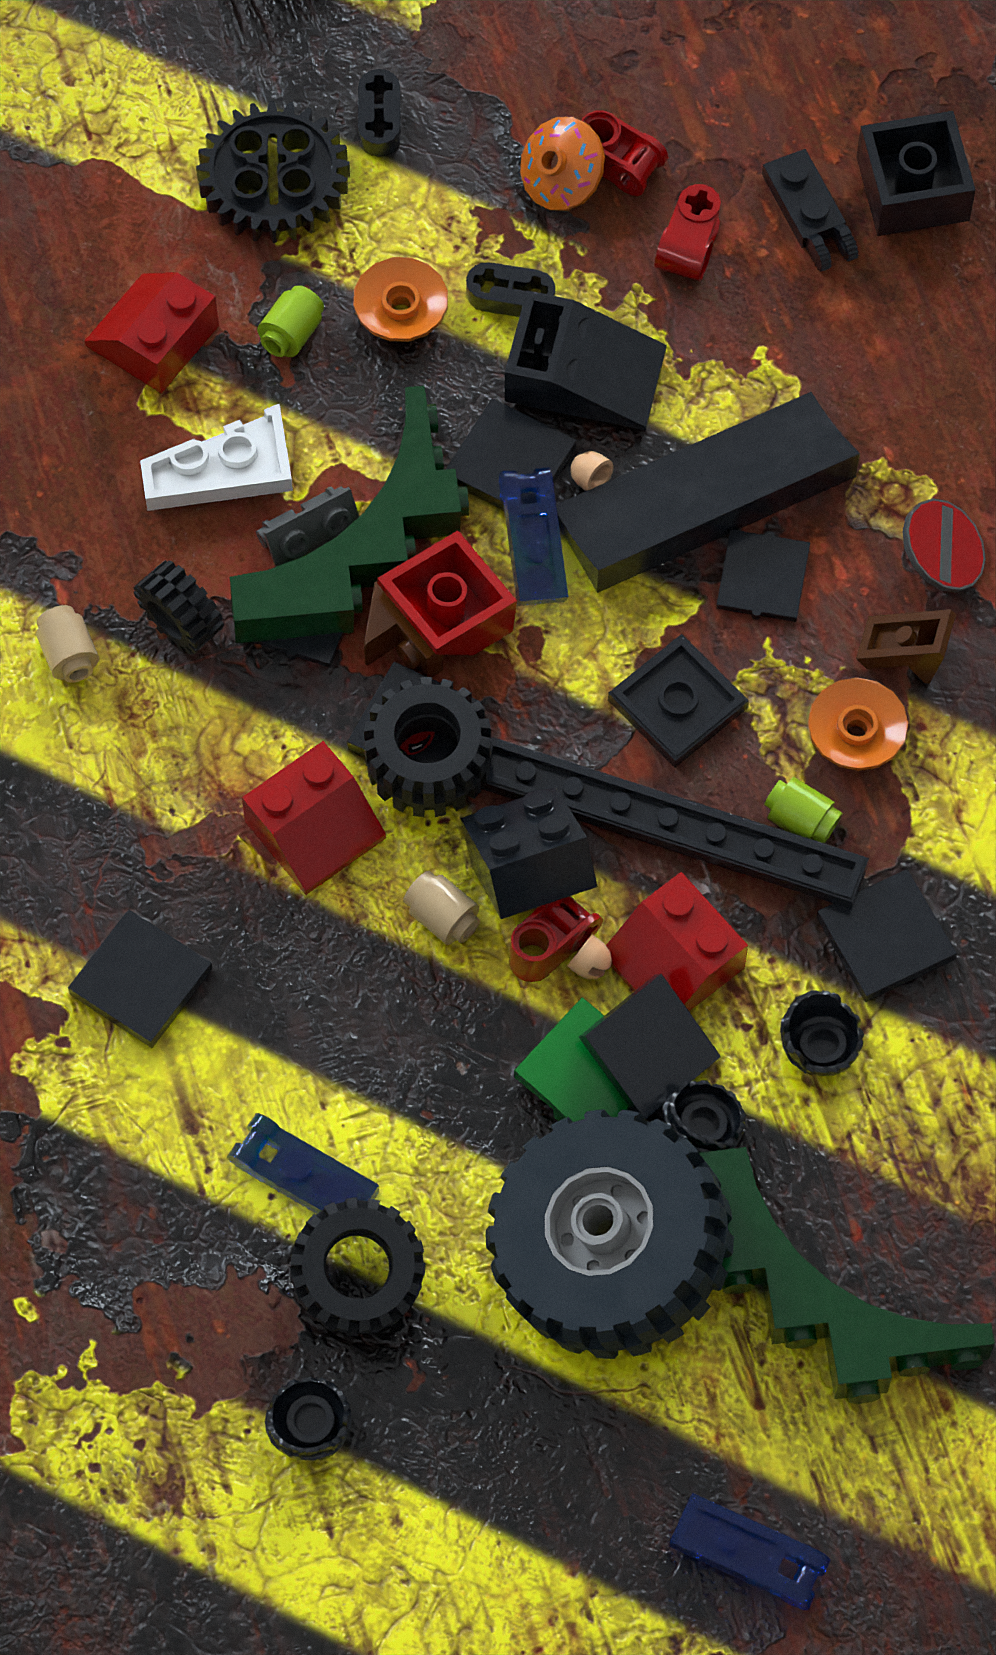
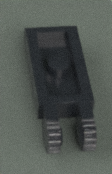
(809, 207)

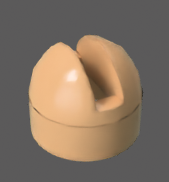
(591, 470)
(591, 959)

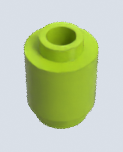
(291, 322)
(802, 810)

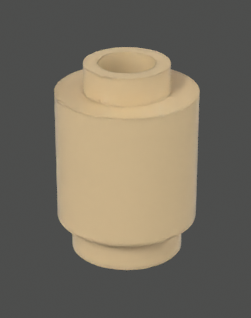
(66, 644)
(442, 908)

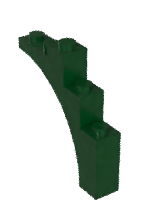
(324, 587)
(805, 1306)

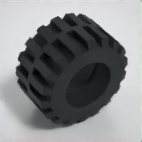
(427, 710)
(364, 1220)

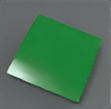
(566, 1073)

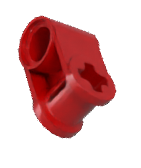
(627, 151)
(689, 236)
(558, 930)

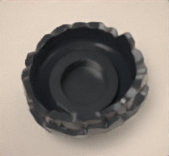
(821, 1034)
(705, 1115)
(308, 1419)

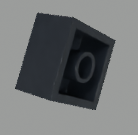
(915, 173)
(528, 852)

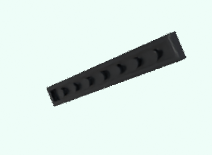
(681, 824)

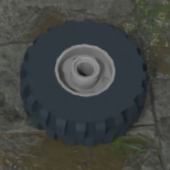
(609, 1233)

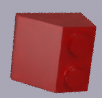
(156, 327)
(451, 598)
(313, 817)
(682, 939)

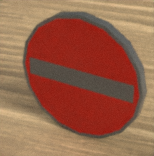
(943, 545)

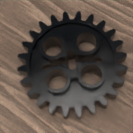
(229, 172)

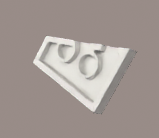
(232, 465)

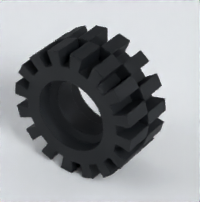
(178, 607)

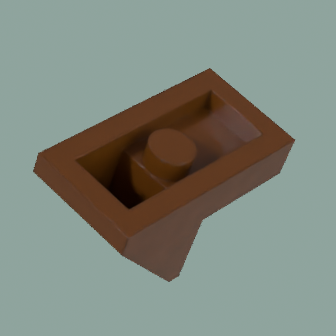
(389, 630)
(907, 640)

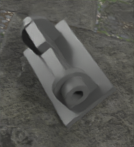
(319, 522)

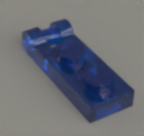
(534, 537)
(298, 1168)
(748, 1551)

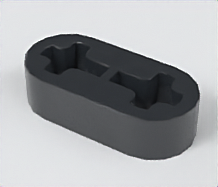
(370, 112)
(509, 287)

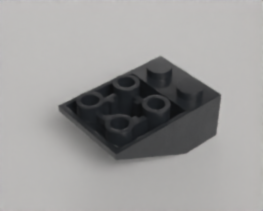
(581, 363)

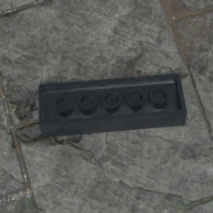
(706, 491)

